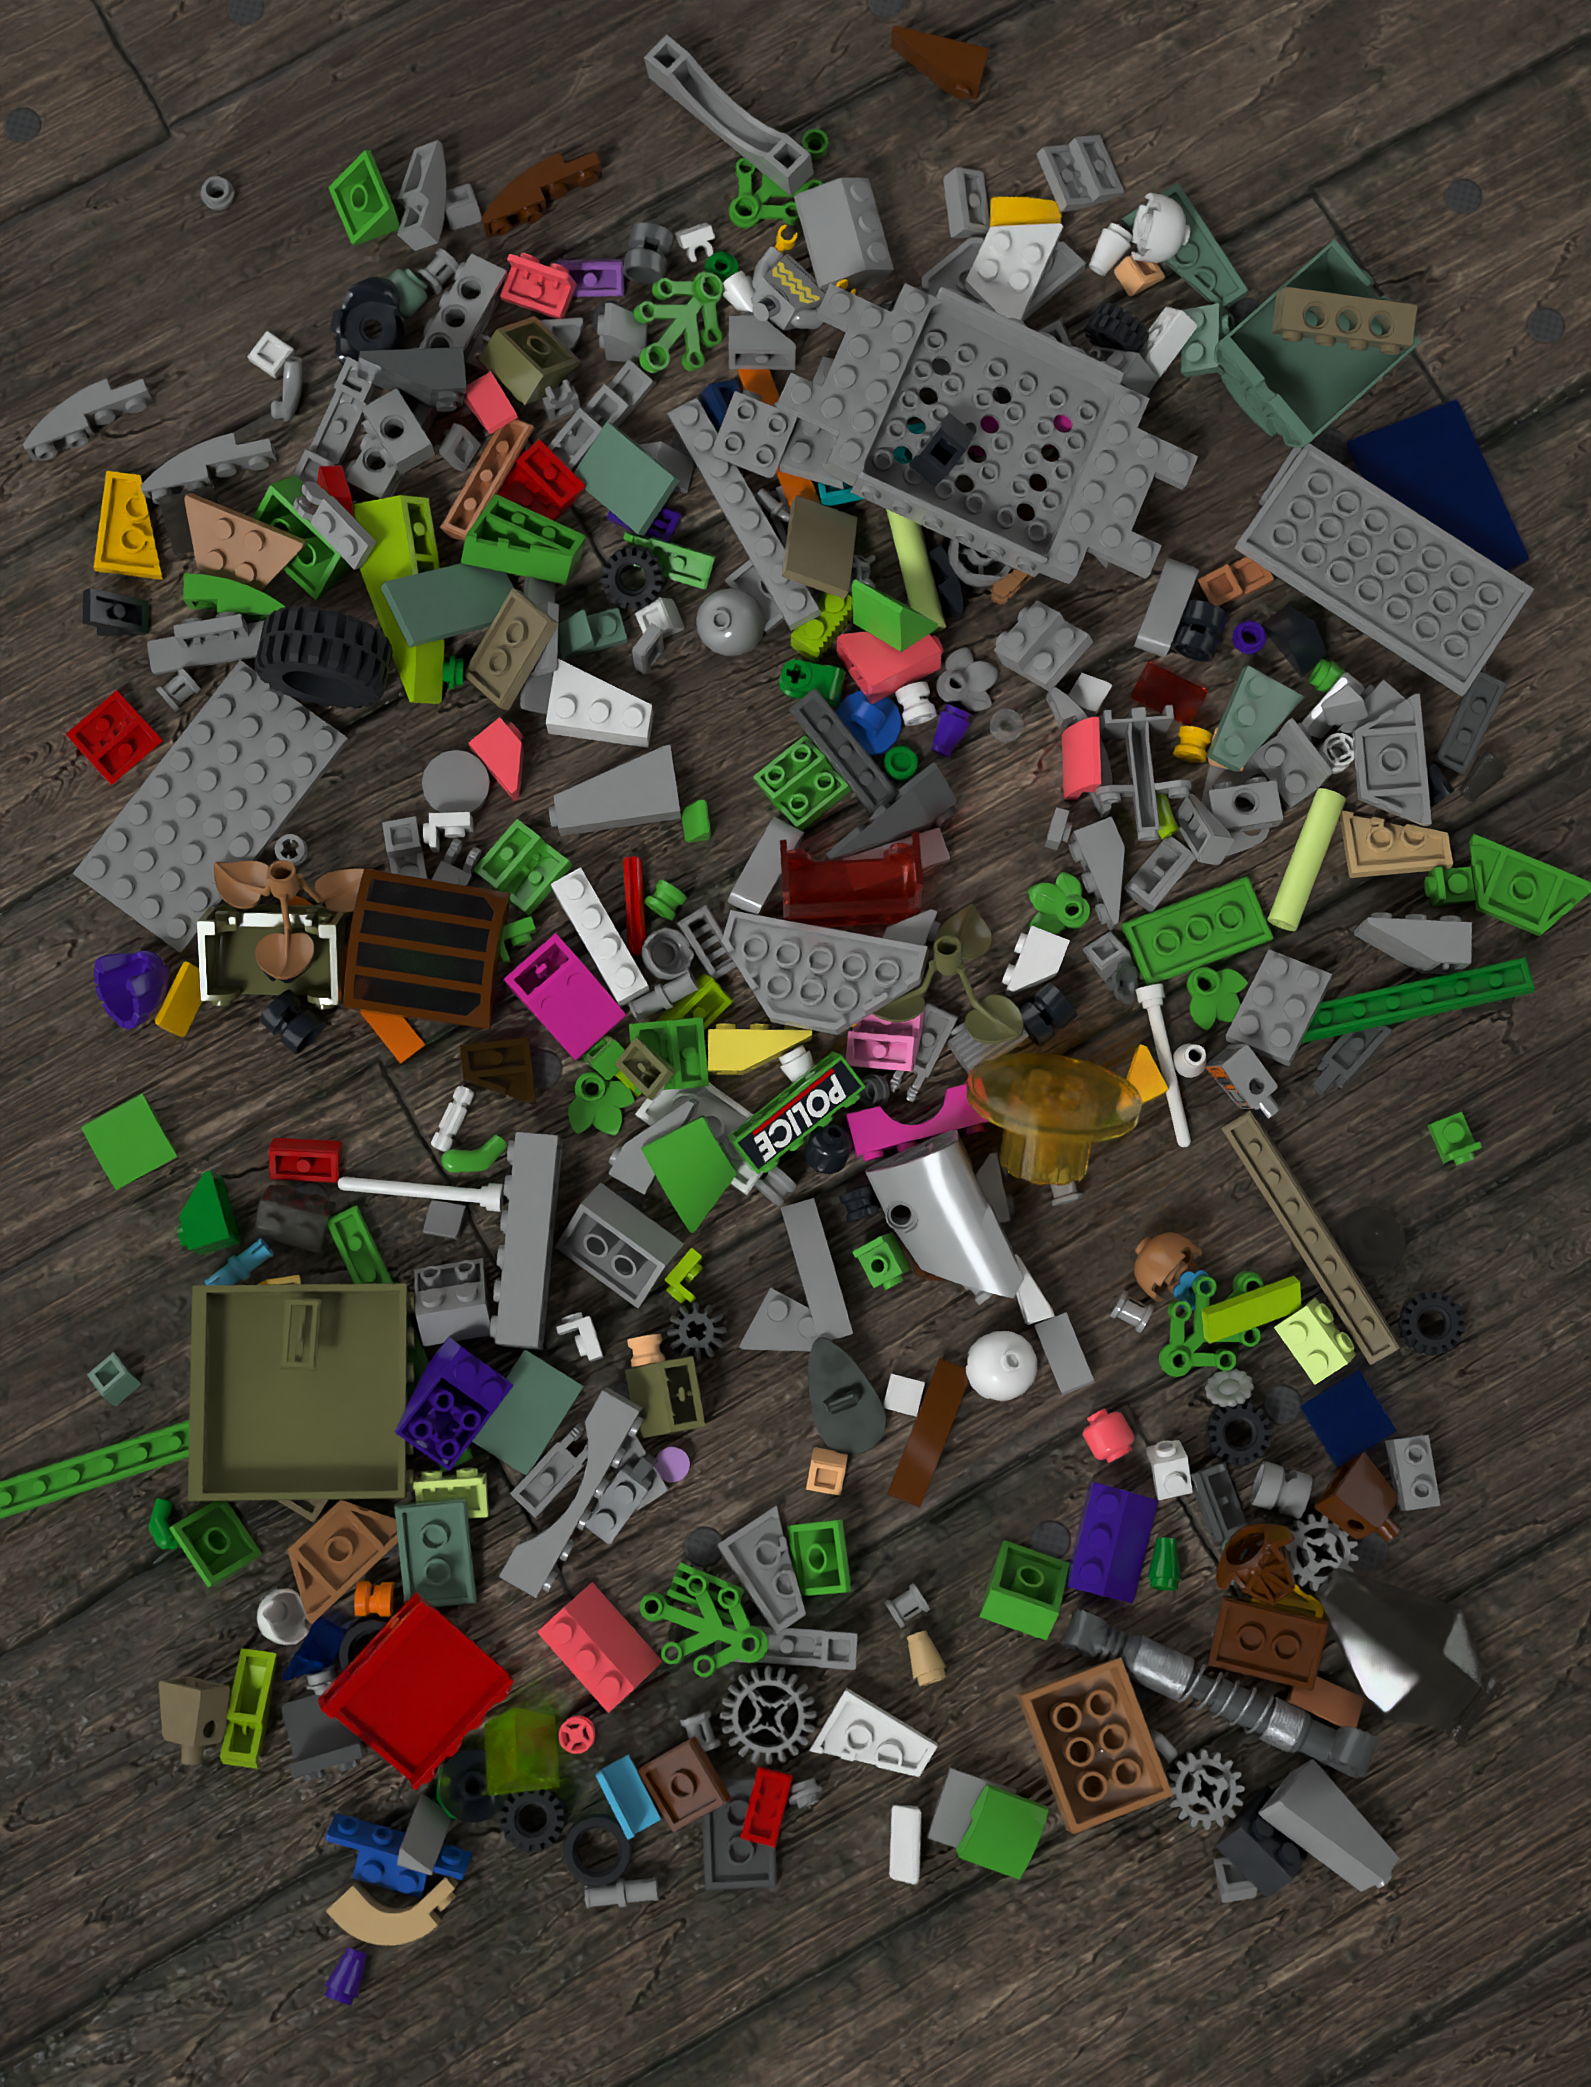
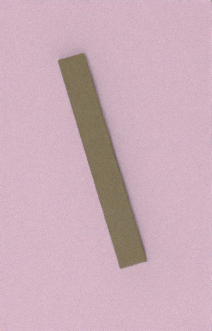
(1311, 1237)

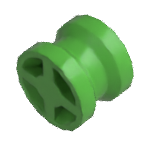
(665, 900)

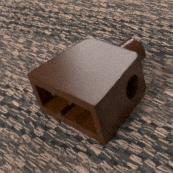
(1360, 1500)

